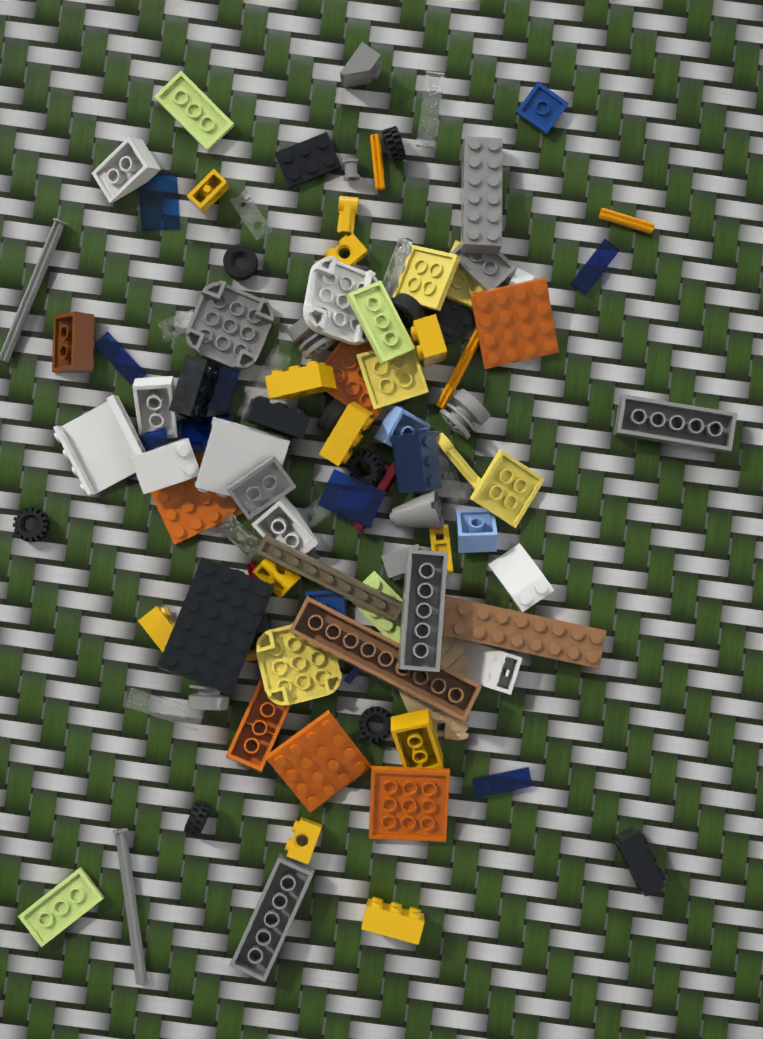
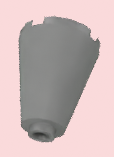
(419, 512)

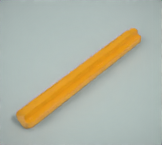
(458, 371)

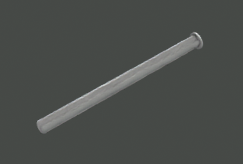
(32, 289)
(131, 906)

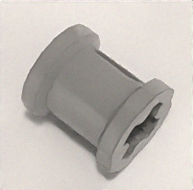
(351, 169)

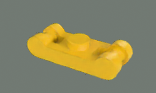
(442, 545)

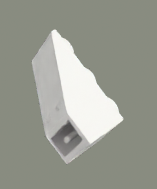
(491, 667)

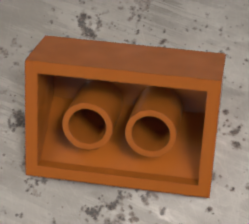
(73, 343)

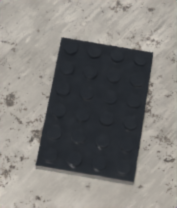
(216, 626)

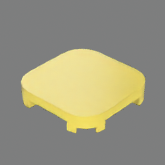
(294, 669)

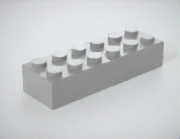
(481, 195)
(675, 423)
(422, 610)
(272, 917)

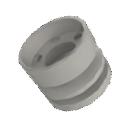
(313, 342)
(464, 414)
(207, 698)

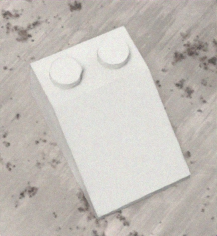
(125, 169)
(152, 404)
(165, 465)
(286, 525)
(521, 577)

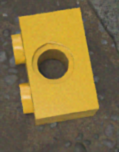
(208, 191)
(353, 246)
(277, 575)
(299, 851)

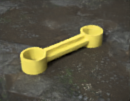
(448, 449)

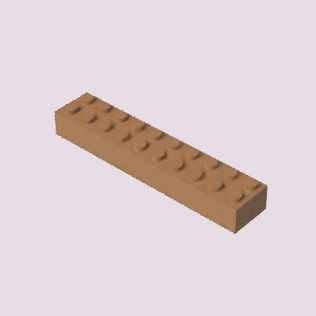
(523, 632)
(379, 658)

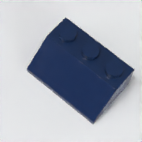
(416, 461)

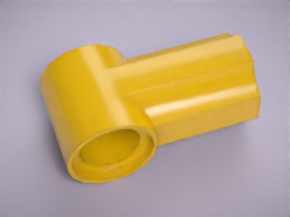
(347, 211)

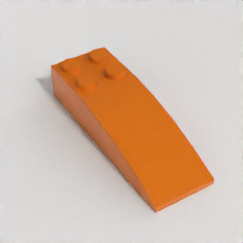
(257, 731)

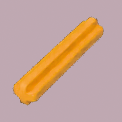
(377, 161)
(627, 221)

